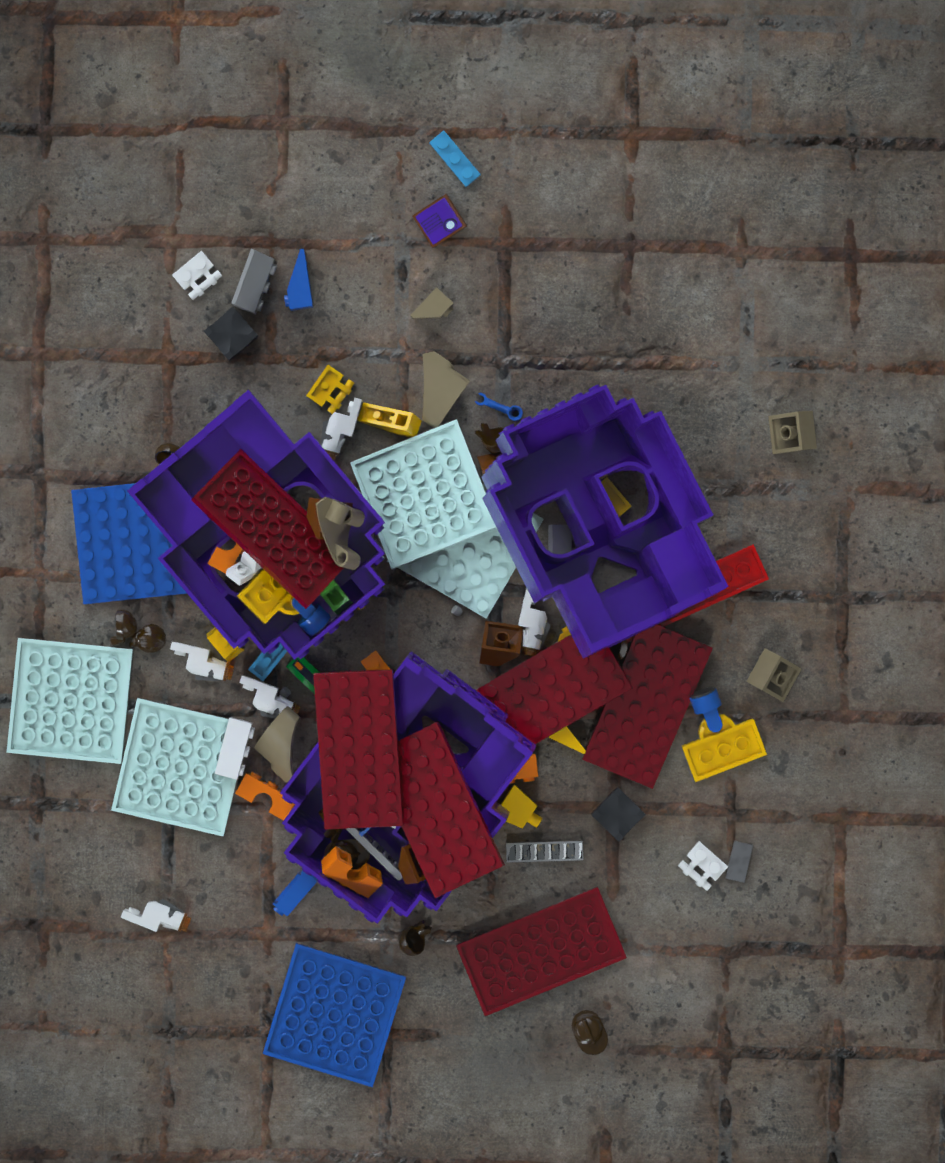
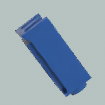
(294, 893)

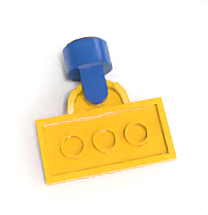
(266, 597)
(720, 741)

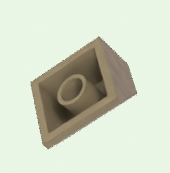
(792, 432)
(773, 675)

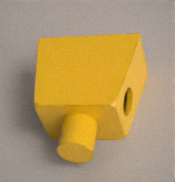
(222, 645)
(520, 808)

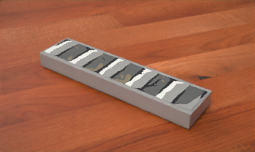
(377, 851)
(544, 851)

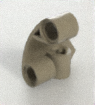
(335, 523)

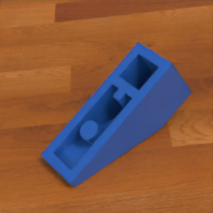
(299, 288)

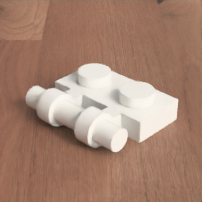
(192, 271)
(706, 861)

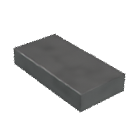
(739, 861)

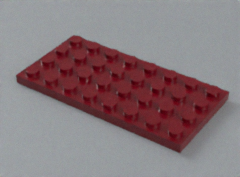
(268, 527)
(556, 688)
(642, 723)
(358, 749)
(442, 814)
(541, 951)

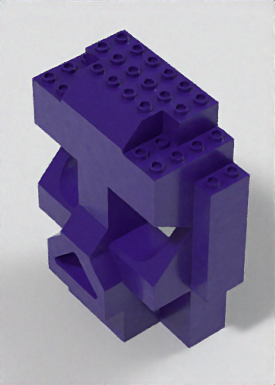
(562, 460)
(167, 497)
(488, 767)

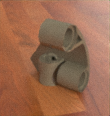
(441, 388)
(277, 743)

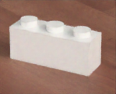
(234, 748)

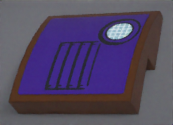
(439, 221)

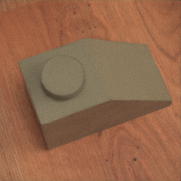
(433, 306)

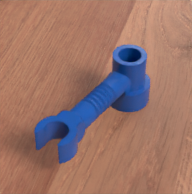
(500, 407)

